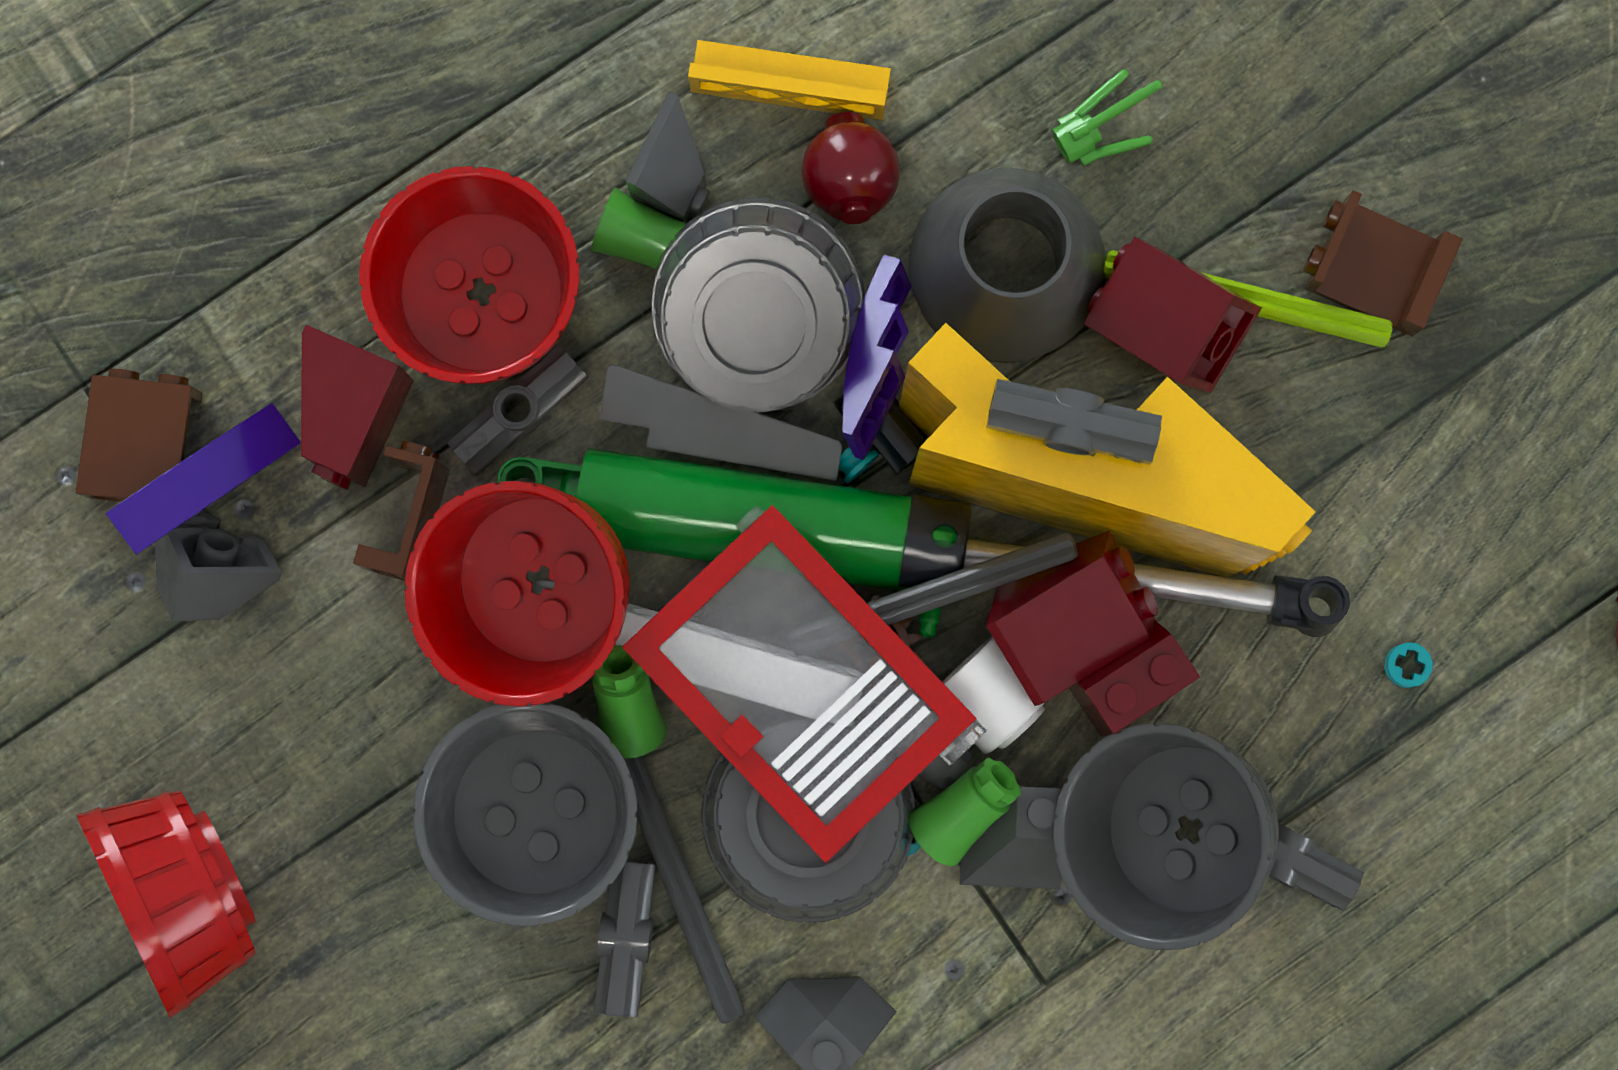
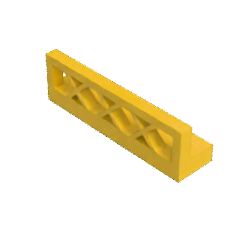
(789, 79)

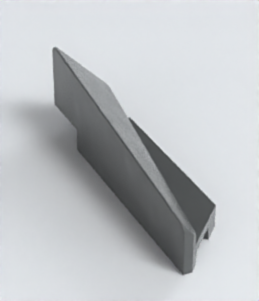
(698, 427)

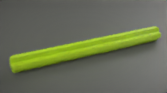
(1303, 312)

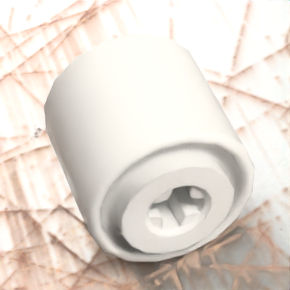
(993, 696)

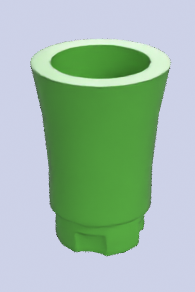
(634, 230)
(627, 705)
(964, 811)

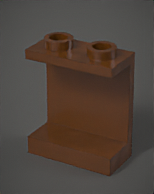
(1380, 265)
(132, 432)
(424, 505)

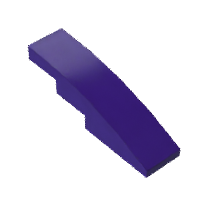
(872, 365)
(203, 478)

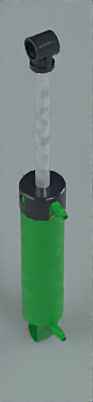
(860, 532)

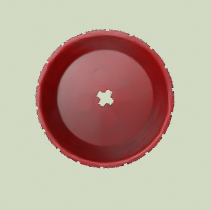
(444, 238)
(473, 578)
(173, 893)

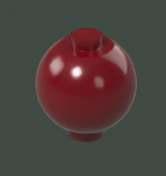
(850, 169)

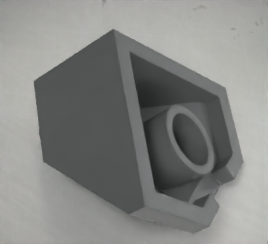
(209, 570)
(825, 1020)

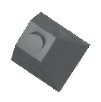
(668, 166)
(1017, 846)

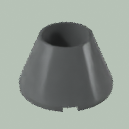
(997, 322)

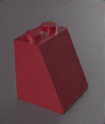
(1171, 315)
(346, 407)
(1072, 618)
(1135, 682)

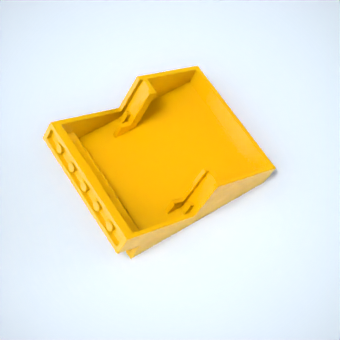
(1194, 505)

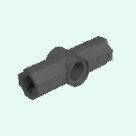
(1074, 421)
(493, 434)
(1314, 870)
(625, 940)

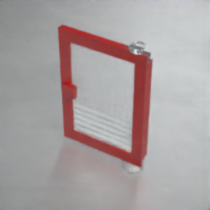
(801, 683)

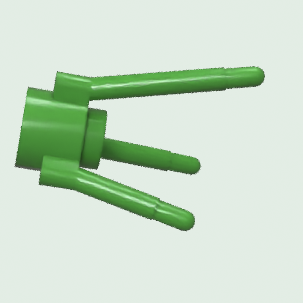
(1078, 135)

